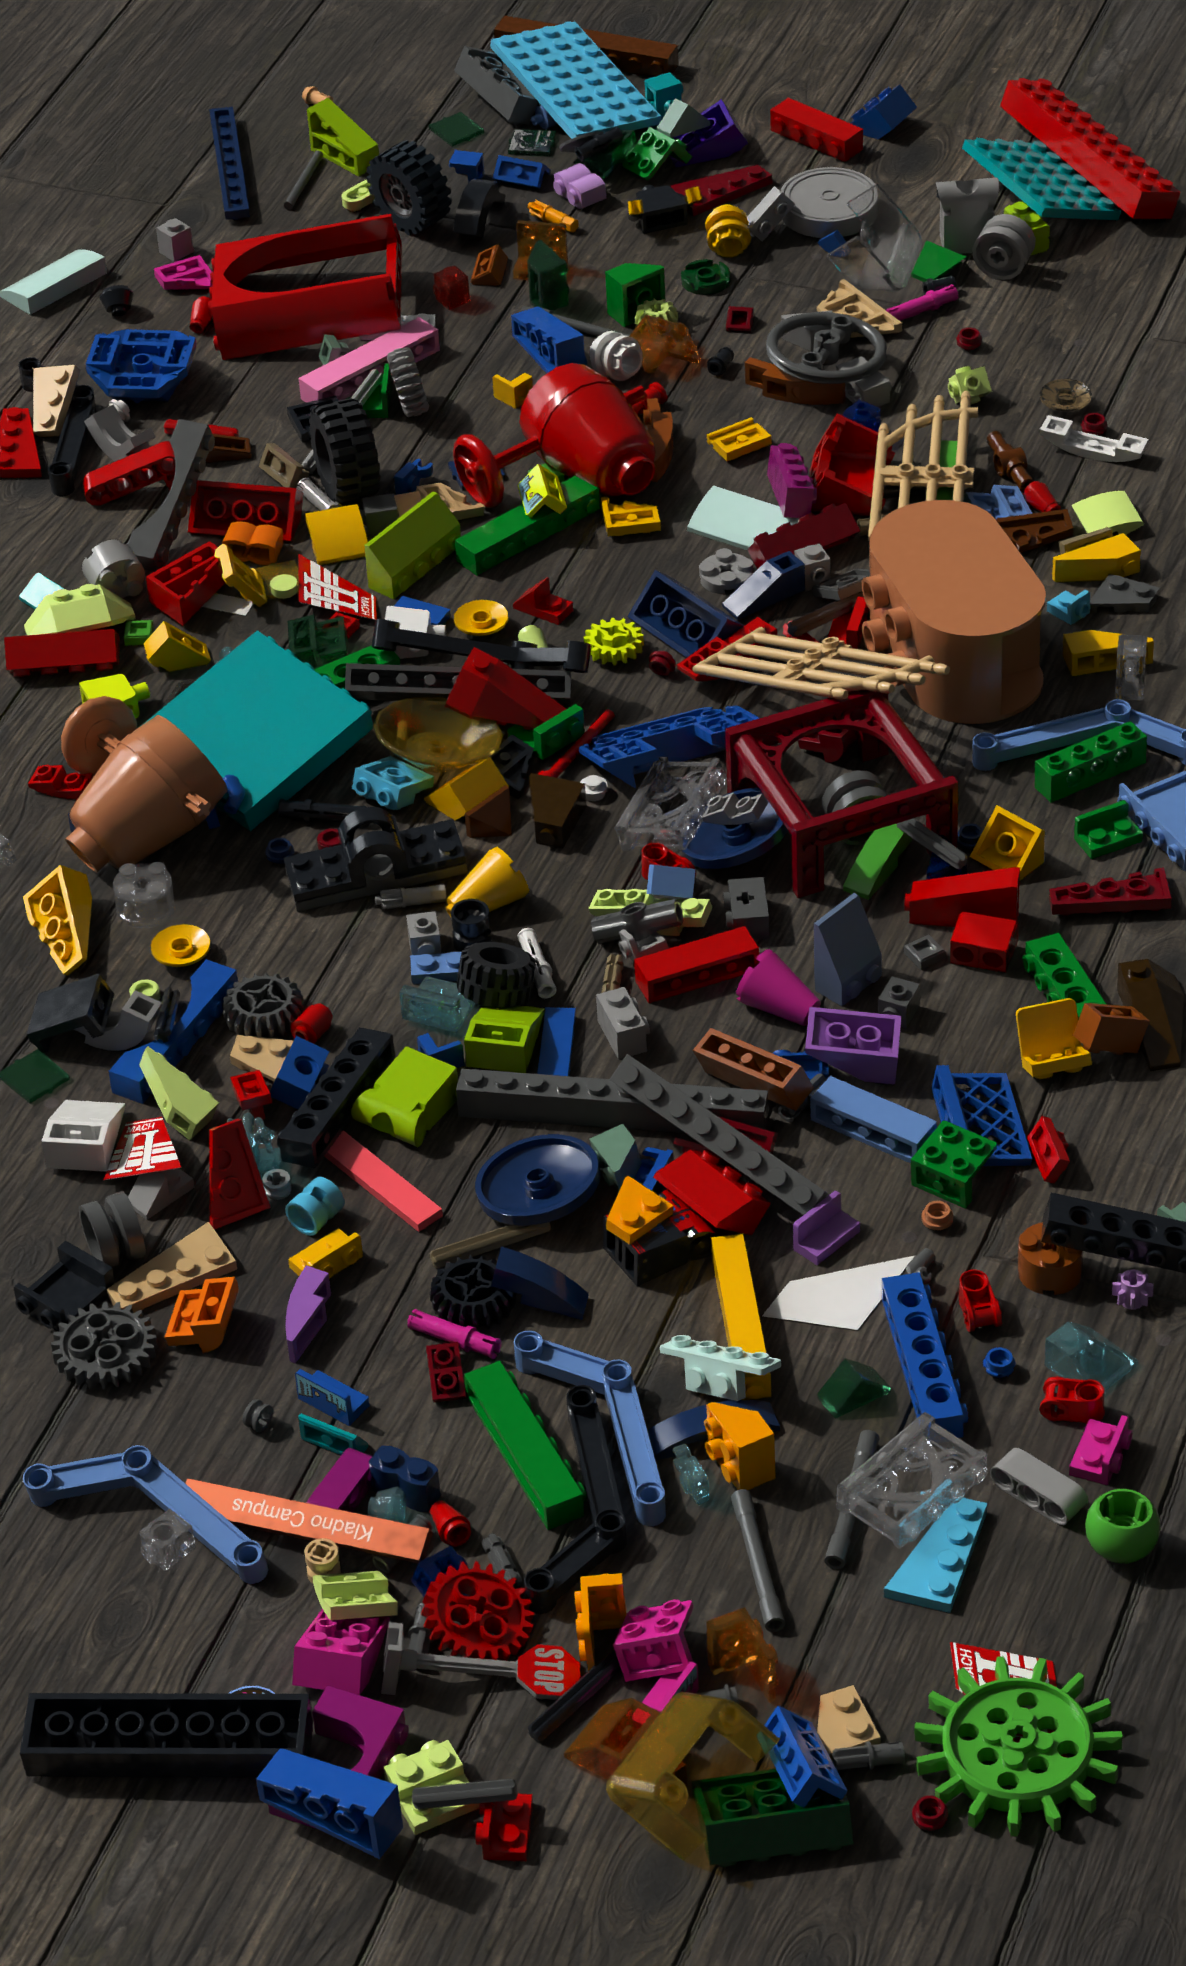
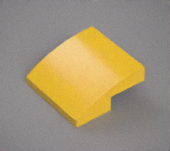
(337, 534)

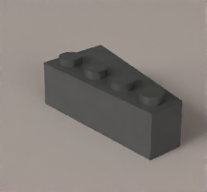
(496, 84)

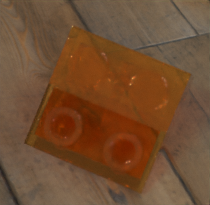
(610, 1736)

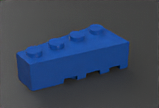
(548, 339)
(334, 1800)

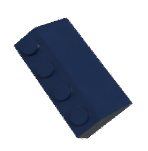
(680, 615)

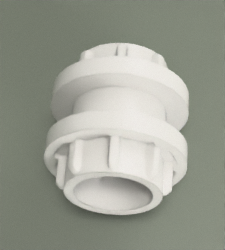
(616, 355)

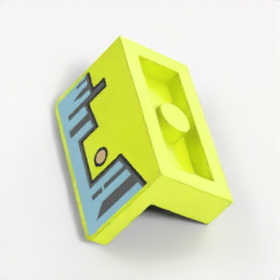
(541, 488)

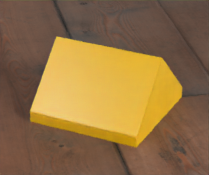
(1010, 843)

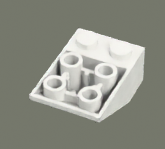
(82, 1135)

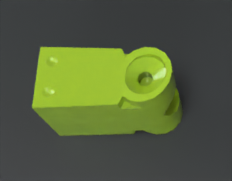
(408, 1096)

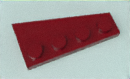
(725, 187)
(1126, 895)

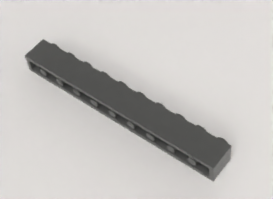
(591, 1101)

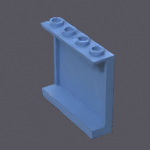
(1161, 814)

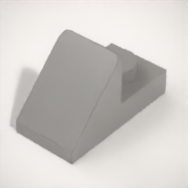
(158, 1190)

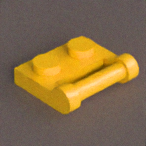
(240, 576)

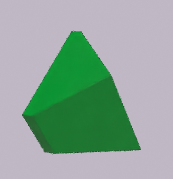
(935, 262)

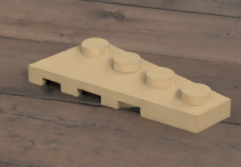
(178, 1268)

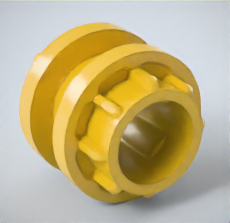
(727, 230)

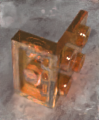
(528, 233)
(662, 339)
(737, 1641)

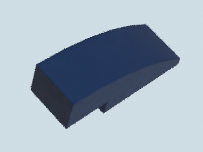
(539, 1284)

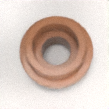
(937, 1215)

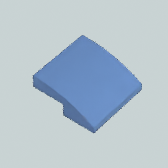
(1001, 502)

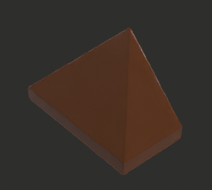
(490, 816)

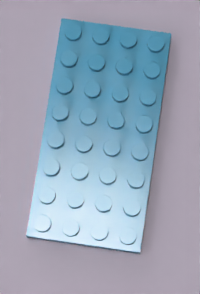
(574, 80)

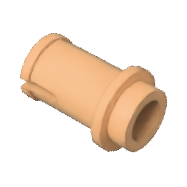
(313, 96)

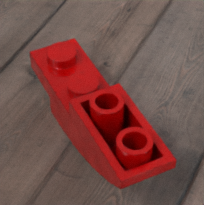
(717, 644)

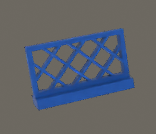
(949, 1104)

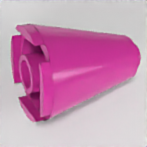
(776, 990)

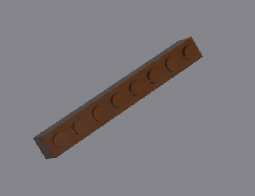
(625, 52)

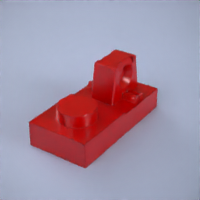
(251, 1092)
(1048, 1149)

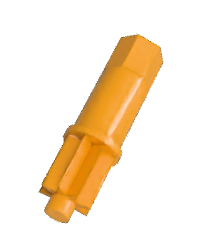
(551, 215)

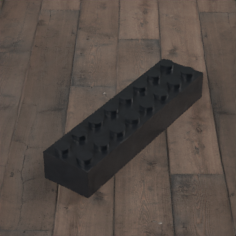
(161, 1733)

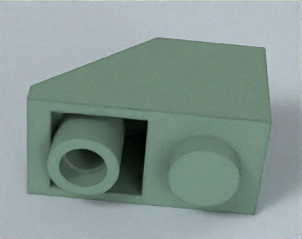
(616, 1155)

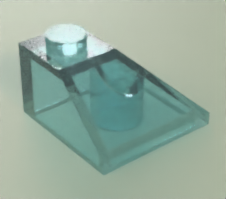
(1084, 1354)

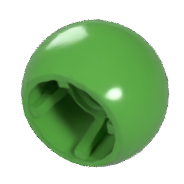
(1122, 1526)

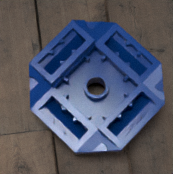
(140, 363)

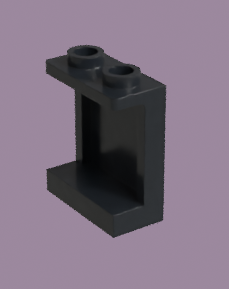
(70, 1007)
(66, 1287)

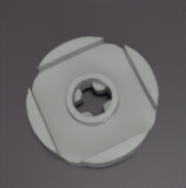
(725, 571)

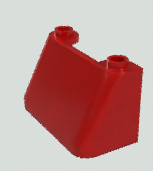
(846, 466)

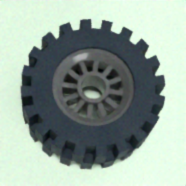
(409, 187)

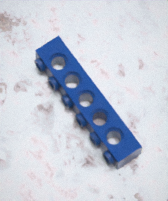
(922, 1351)

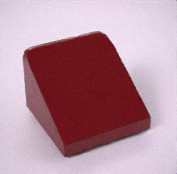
(740, 319)

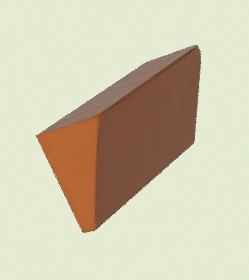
(490, 267)

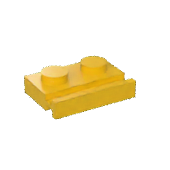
(739, 439)

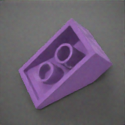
(855, 1042)

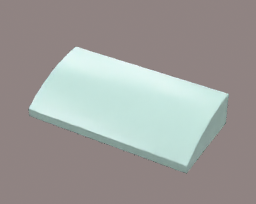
(55, 281)
(735, 518)

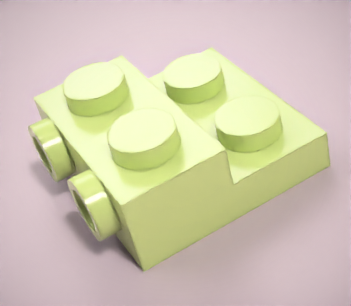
(431, 1766)

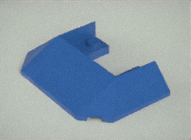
(675, 737)

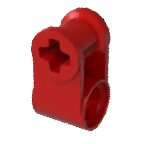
(660, 855)
(978, 1301)
(1075, 1400)

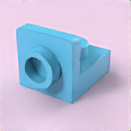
(1070, 607)

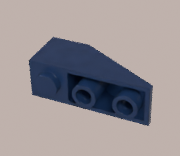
(769, 584)

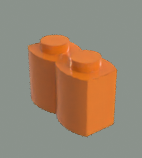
(254, 543)

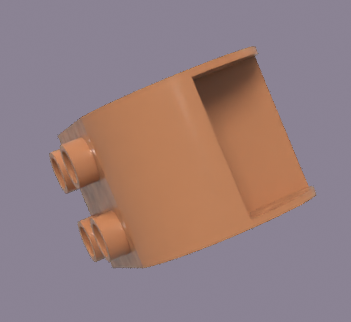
(964, 594)

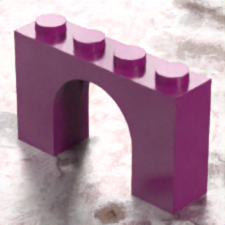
(361, 1722)

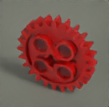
(477, 1613)

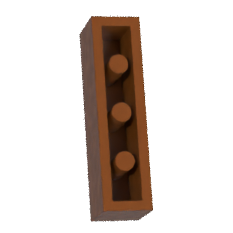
(753, 1068)

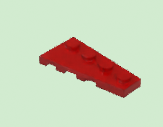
(18, 445)

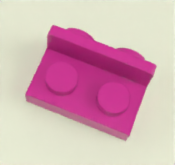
(1101, 1450)

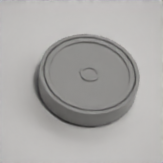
(822, 201)

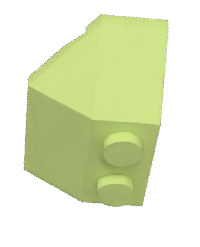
(78, 611)

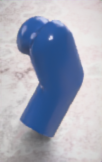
(236, 794)

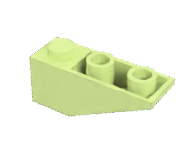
(179, 1098)

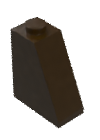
(555, 808)

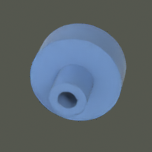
(542, 118)

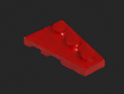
(234, 1176)

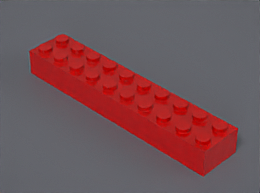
(1090, 149)

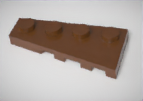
(1037, 529)

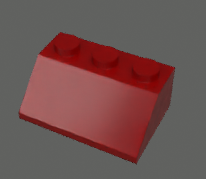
(714, 1191)

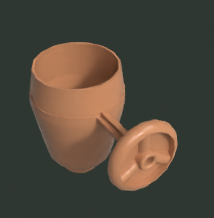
(144, 785)

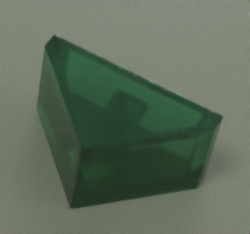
(851, 1387)

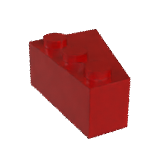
(186, 583)

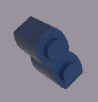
(415, 1476)

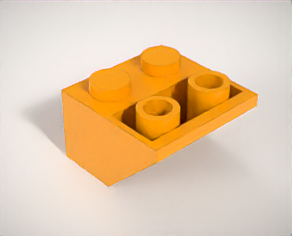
(740, 1445)

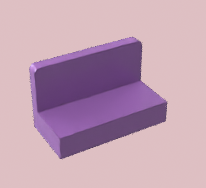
(823, 1229)

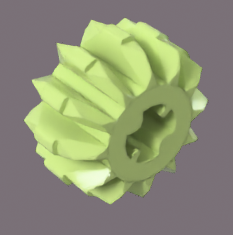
(657, 309)

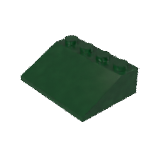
(755, 1819)

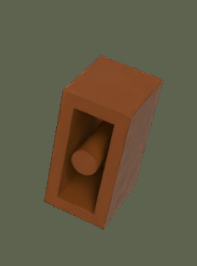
(1110, 1028)

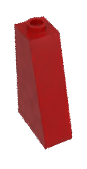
(983, 893)

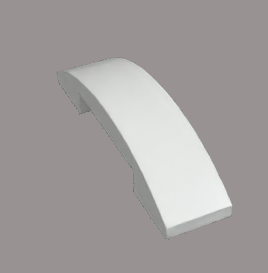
(1091, 446)

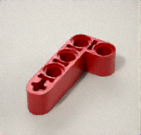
(104, 483)

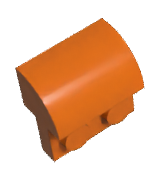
(203, 1314)

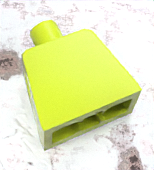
(115, 687)

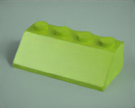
(411, 546)

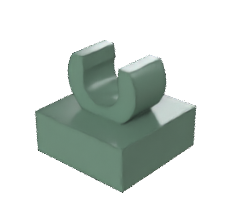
(331, 349)

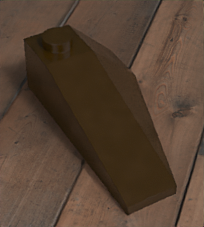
(1161, 1001)

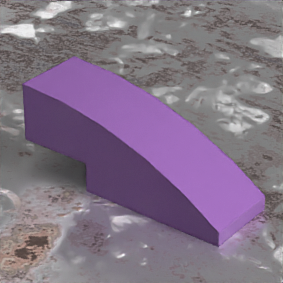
(306, 1310)

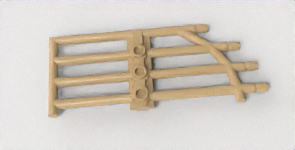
(932, 475)
(811, 666)

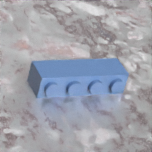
(870, 1119)

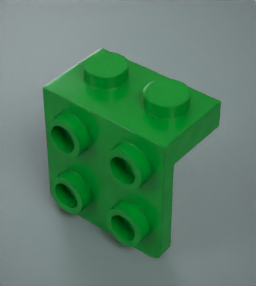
(652, 152)
(554, 733)

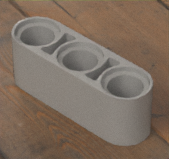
(1039, 1486)

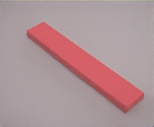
(383, 1182)

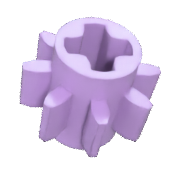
(1132, 1289)

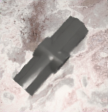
(638, 920)

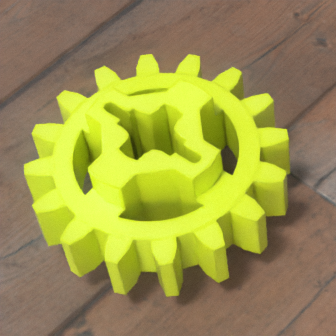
(614, 641)

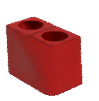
(983, 941)

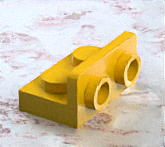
(329, 1253)

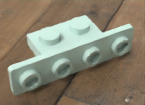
(716, 1368)

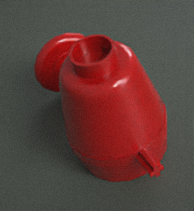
(578, 428)

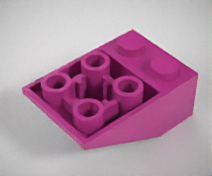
(338, 1652)

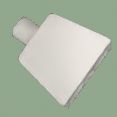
(413, 620)

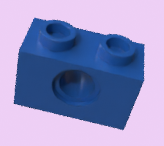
(299, 1072)

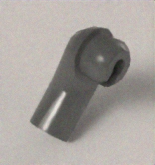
(921, 1263)

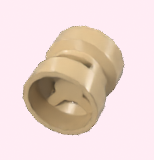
(321, 1558)

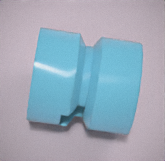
(314, 1206)

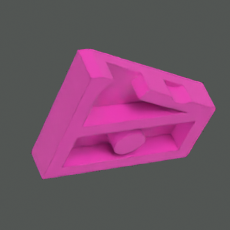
(184, 274)

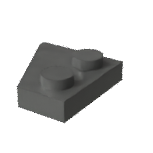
(1124, 595)

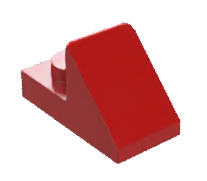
(543, 605)

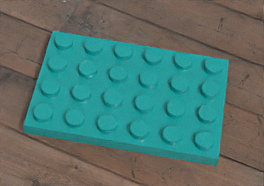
(1041, 179)

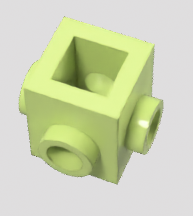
(969, 380)

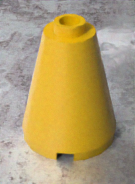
(491, 882)

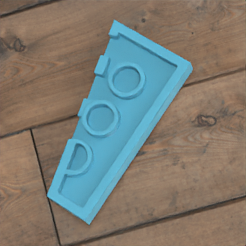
(940, 1559)

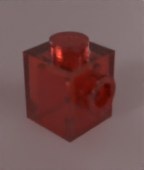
(451, 287)

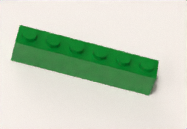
(517, 532)
(525, 1445)

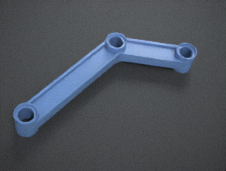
(992, 749)
(617, 1385)
(159, 1485)

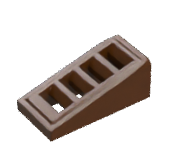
(226, 449)

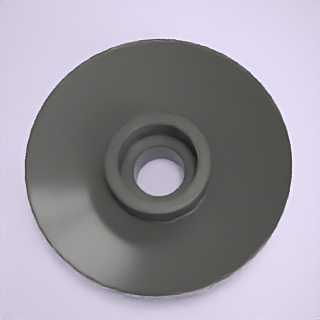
(569, 146)

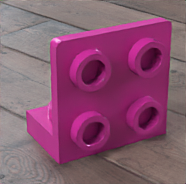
(654, 1640)

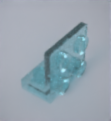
(435, 1004)

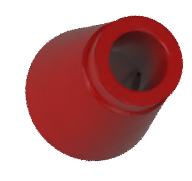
(200, 315)
(1040, 497)
(450, 1524)

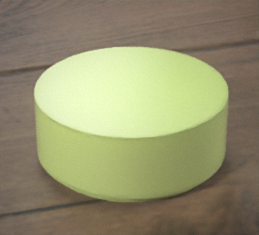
(284, 586)
(146, 987)

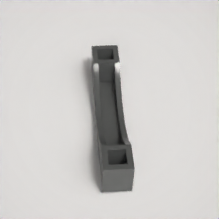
(154, 537)

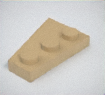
(51, 397)

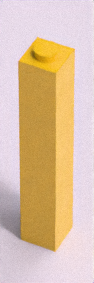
(739, 1306)

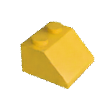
(467, 789)

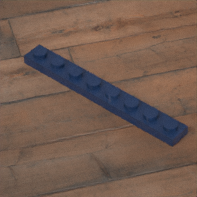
(229, 163)

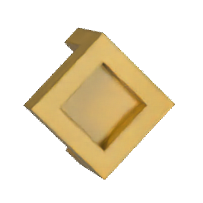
(514, 391)

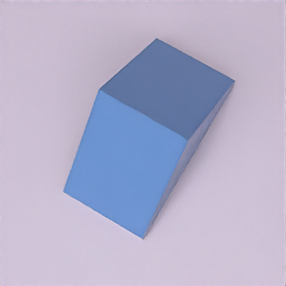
(670, 882)

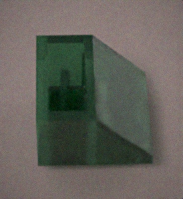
(547, 278)

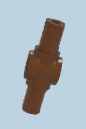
(1009, 460)

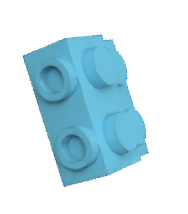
(390, 782)

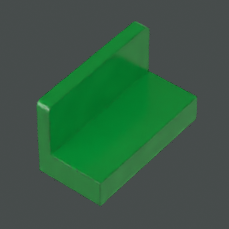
(379, 401)

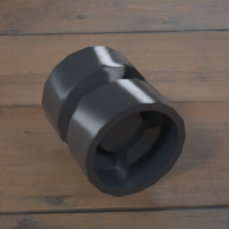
(470, 923)

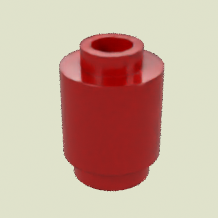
(312, 1023)

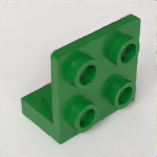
(950, 1162)

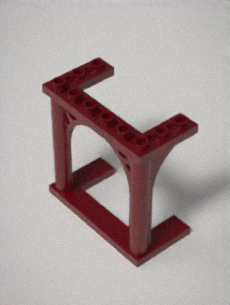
(877, 729)

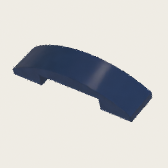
(689, 1426)

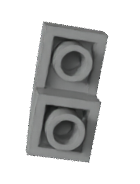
(732, 811)

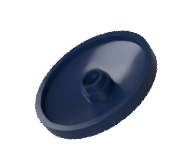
(732, 845)
(538, 1179)

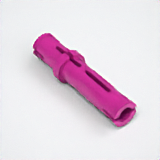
(930, 301)
(467, 1336)

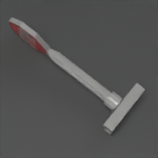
(542, 1670)

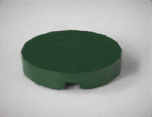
(705, 277)

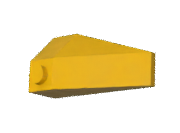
(62, 915)

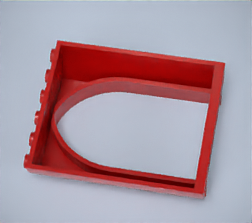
(277, 321)

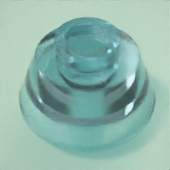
(388, 1505)

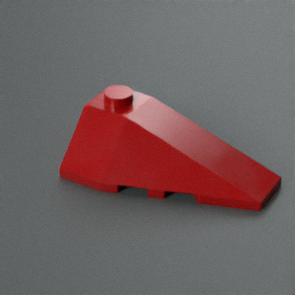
(498, 693)

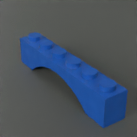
(205, 1006)

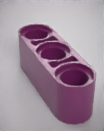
(345, 1482)

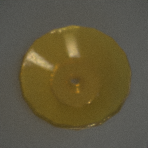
(434, 735)

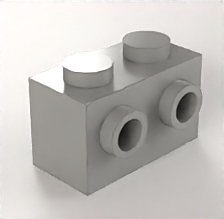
(622, 1023)

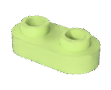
(357, 197)

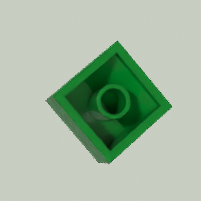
(631, 286)

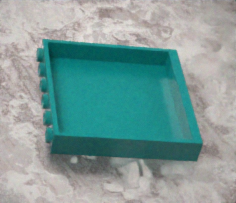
(267, 723)

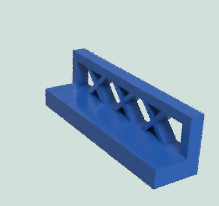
(802, 1758)

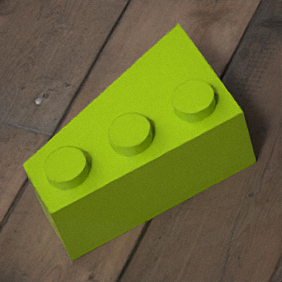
(340, 138)

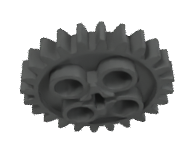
(104, 1345)

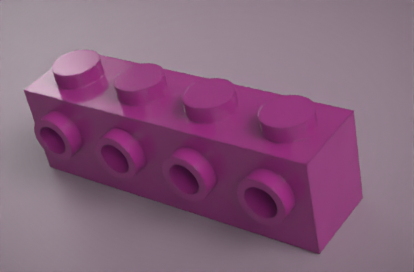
(790, 481)

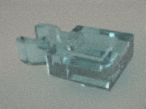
(693, 1476)

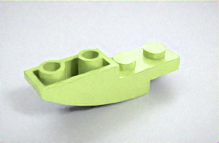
(611, 901)

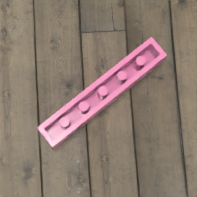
(348, 372)

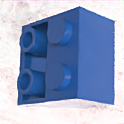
(884, 113)

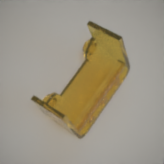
(645, 1780)

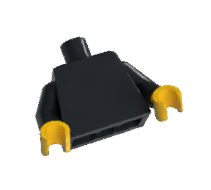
(661, 207)

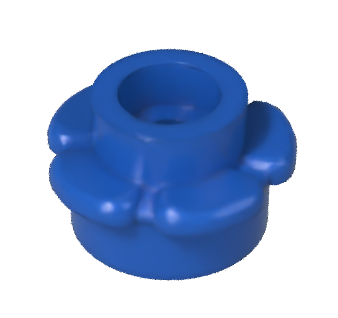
(999, 1362)

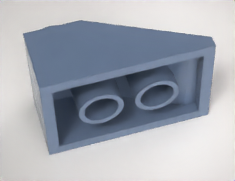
(845, 952)

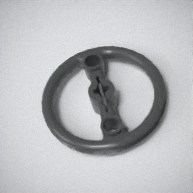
(826, 348)

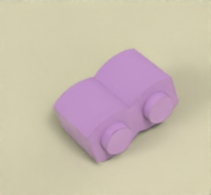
(579, 186)

